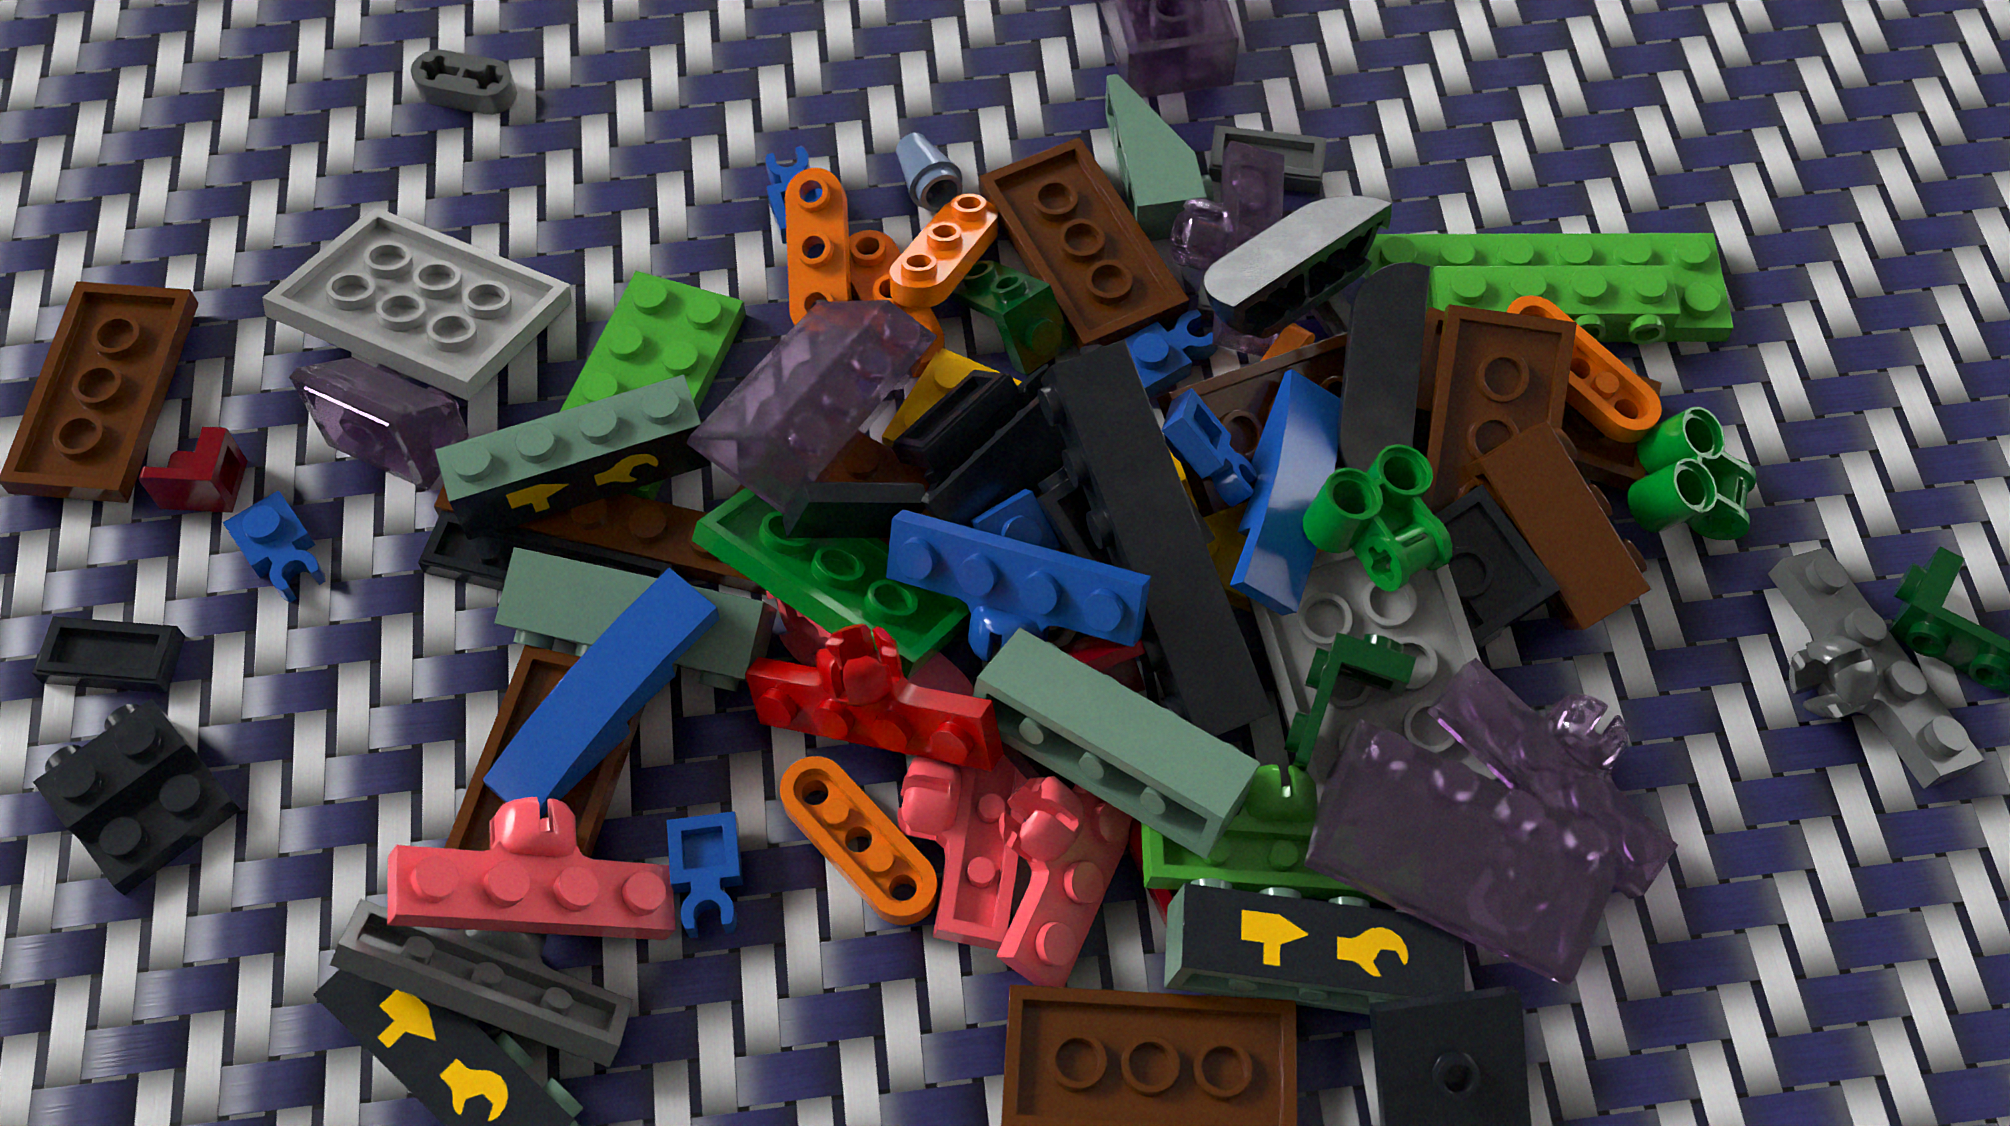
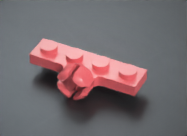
(962, 813)
(1073, 853)
(529, 883)

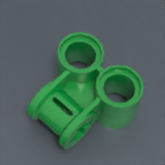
(1691, 479)
(1381, 517)

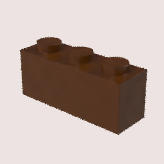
(1563, 524)

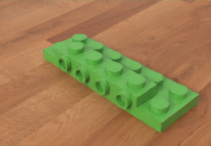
(1609, 283)

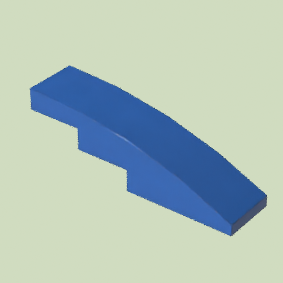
(1291, 466)
(601, 692)

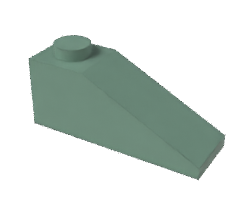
(1152, 161)

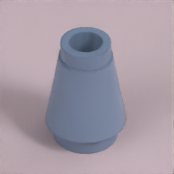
(928, 173)

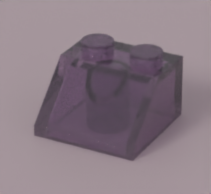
(380, 417)

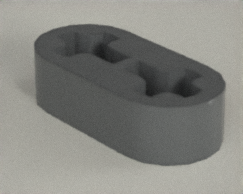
(464, 81)

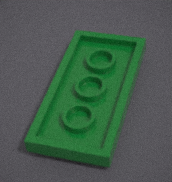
(831, 578)

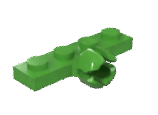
(1259, 848)

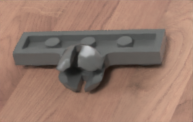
(1866, 671)
(487, 978)

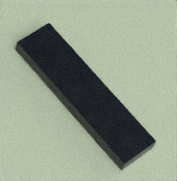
(487, 558)

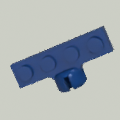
(1016, 583)

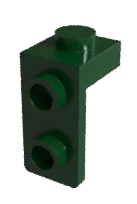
(1021, 309)
(1943, 634)
(1369, 661)

